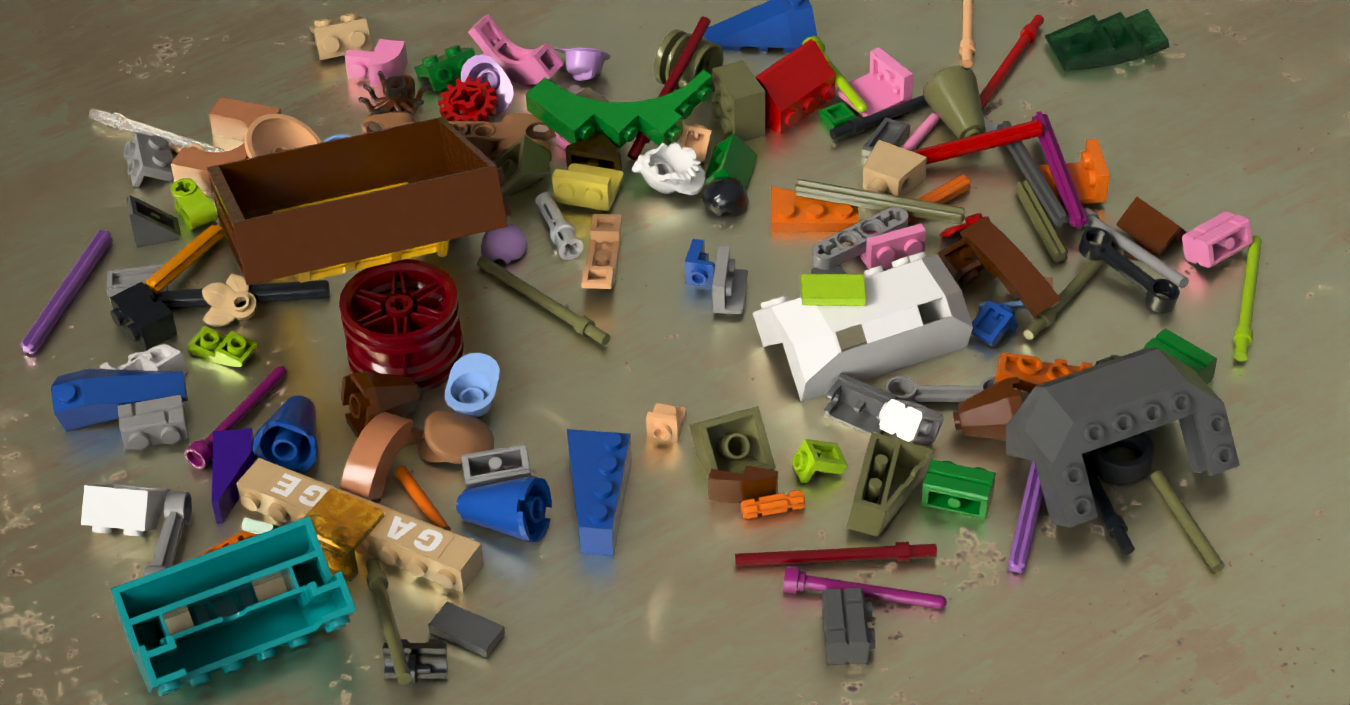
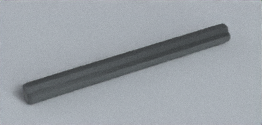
(1037, 180)

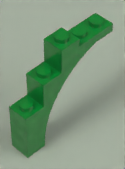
(656, 118)

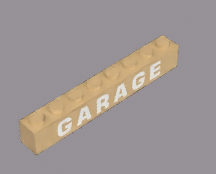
(396, 539)

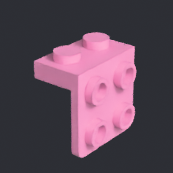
(885, 84)
(893, 246)

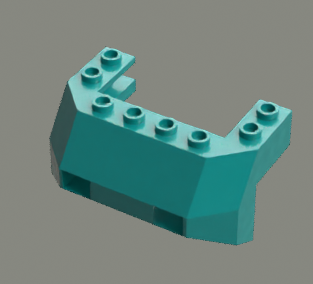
(225, 608)

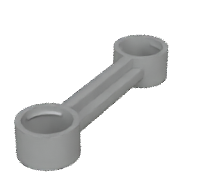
(934, 393)
(176, 514)

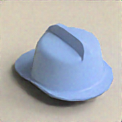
(472, 384)

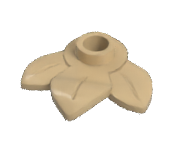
(225, 299)

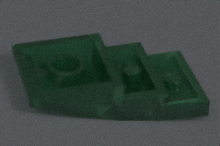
(1107, 41)

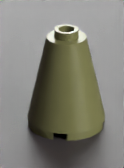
(956, 101)

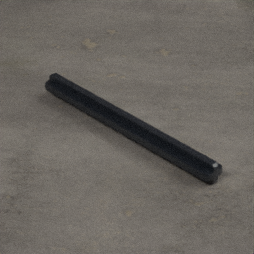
(261, 292)

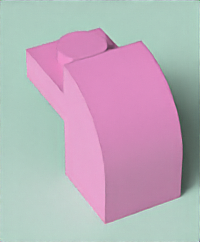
(388, 57)

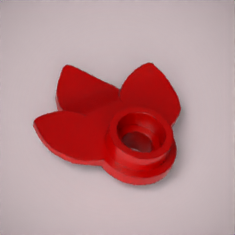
(958, 228)

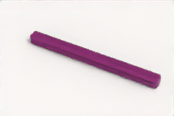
(1060, 173)

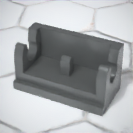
(856, 404)

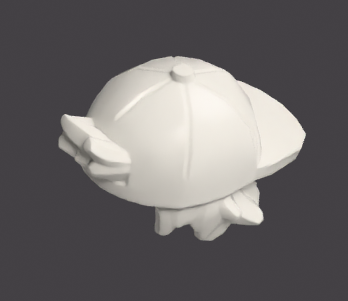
(671, 169)

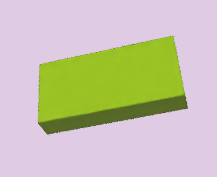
(833, 289)

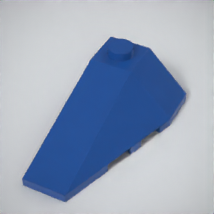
(767, 25)
(95, 394)

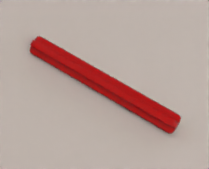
(982, 141)

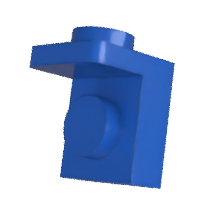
(698, 268)
(993, 323)

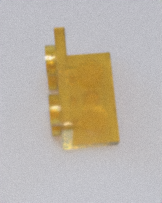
(341, 527)

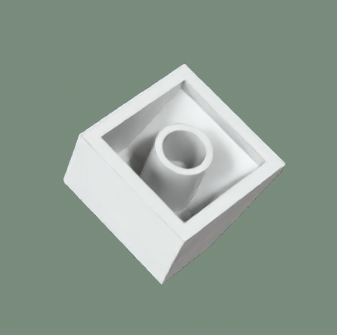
(122, 507)

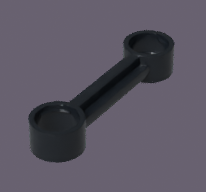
(1129, 270)

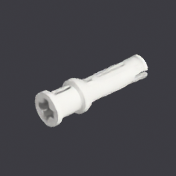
(561, 232)

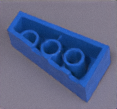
(599, 480)

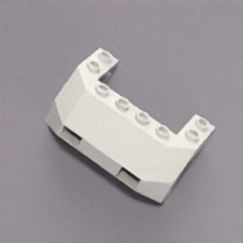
(889, 322)

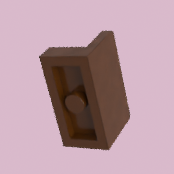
(1149, 226)

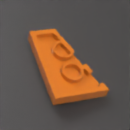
(806, 214)
(1031, 370)

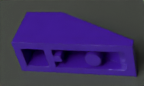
(231, 460)

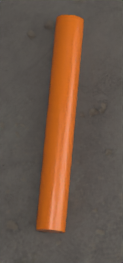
(420, 498)

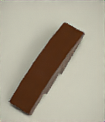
(1011, 266)

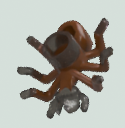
(397, 92)

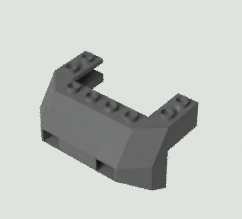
(1109, 405)

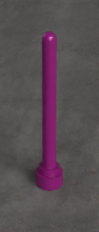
(201, 451)
(798, 581)

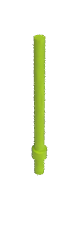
(1243, 333)

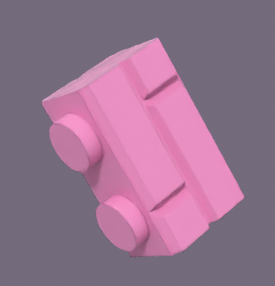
(1217, 239)

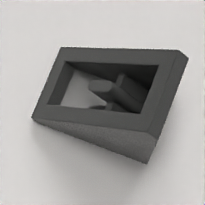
(151, 224)

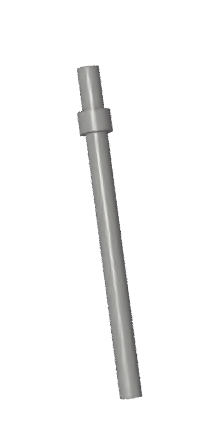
(1136, 250)

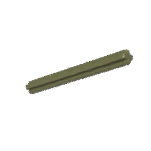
(879, 201)

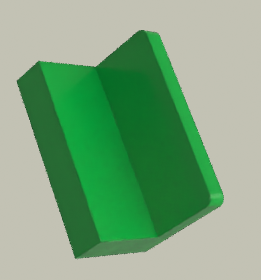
(731, 159)

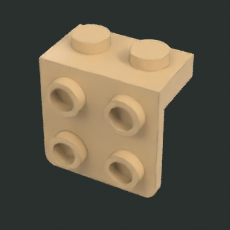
(337, 36)

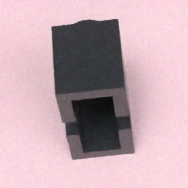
(141, 317)

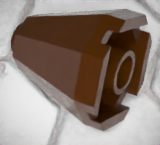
(377, 393)
(989, 411)

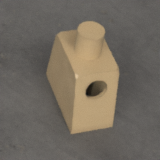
(893, 170)

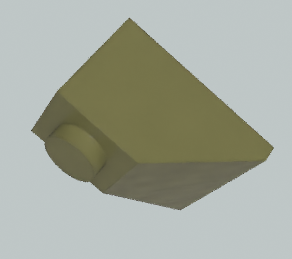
(523, 165)
(733, 442)

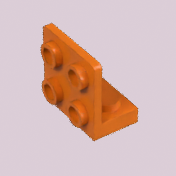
(1088, 175)

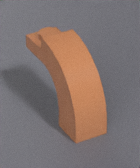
(374, 453)

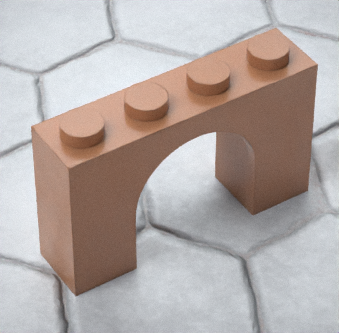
(228, 119)

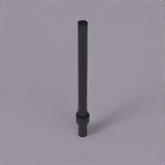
(857, 125)
(1113, 523)

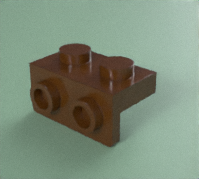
(961, 262)

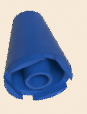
(289, 436)
(509, 507)

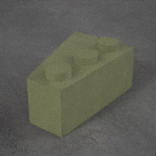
(886, 481)

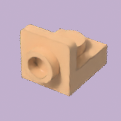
(698, 138)
(665, 422)

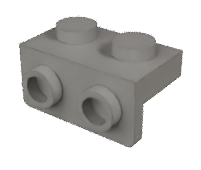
(148, 157)

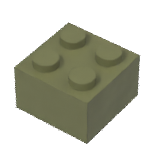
(738, 101)

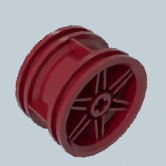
(402, 321)

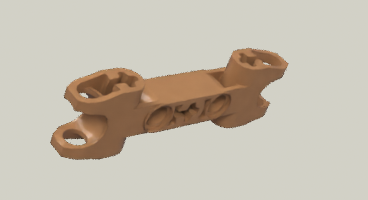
(488, 137)

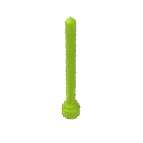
(840, 80)

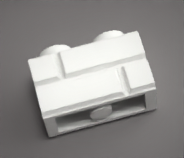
(910, 421)

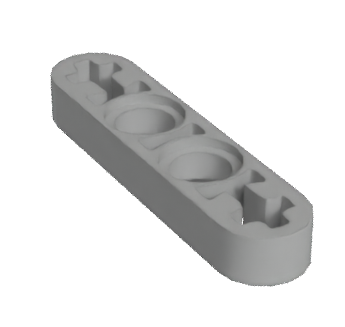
(832, 252)

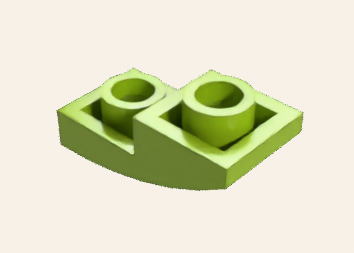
(222, 349)

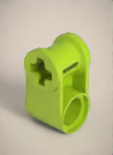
(192, 204)

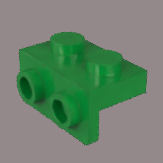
(445, 68)

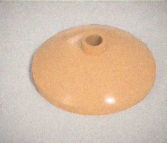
(277, 133)

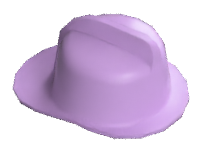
(584, 62)
(491, 71)

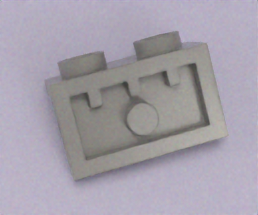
(728, 284)

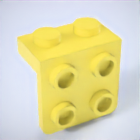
(586, 186)

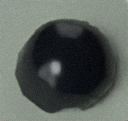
(725, 195)

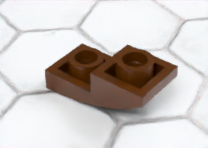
(735, 487)

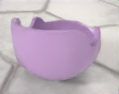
(504, 243)

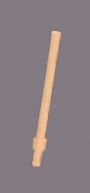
(967, 46)

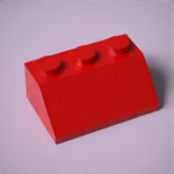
(796, 86)

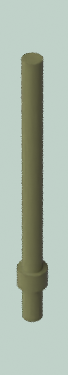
(1066, 295)
(581, 325)
(378, 585)

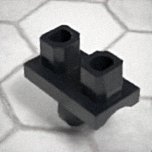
(423, 659)

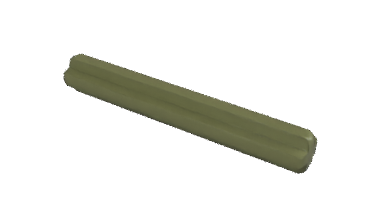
(1042, 222)

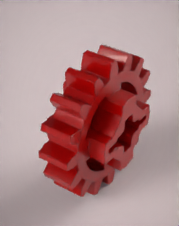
(469, 101)

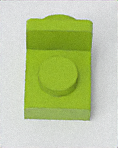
(818, 456)

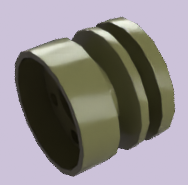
(707, 56)

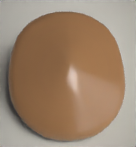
(452, 435)

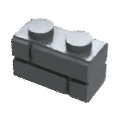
(846, 626)

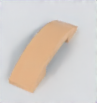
(603, 252)

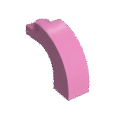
(519, 64)

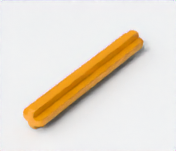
(184, 258)

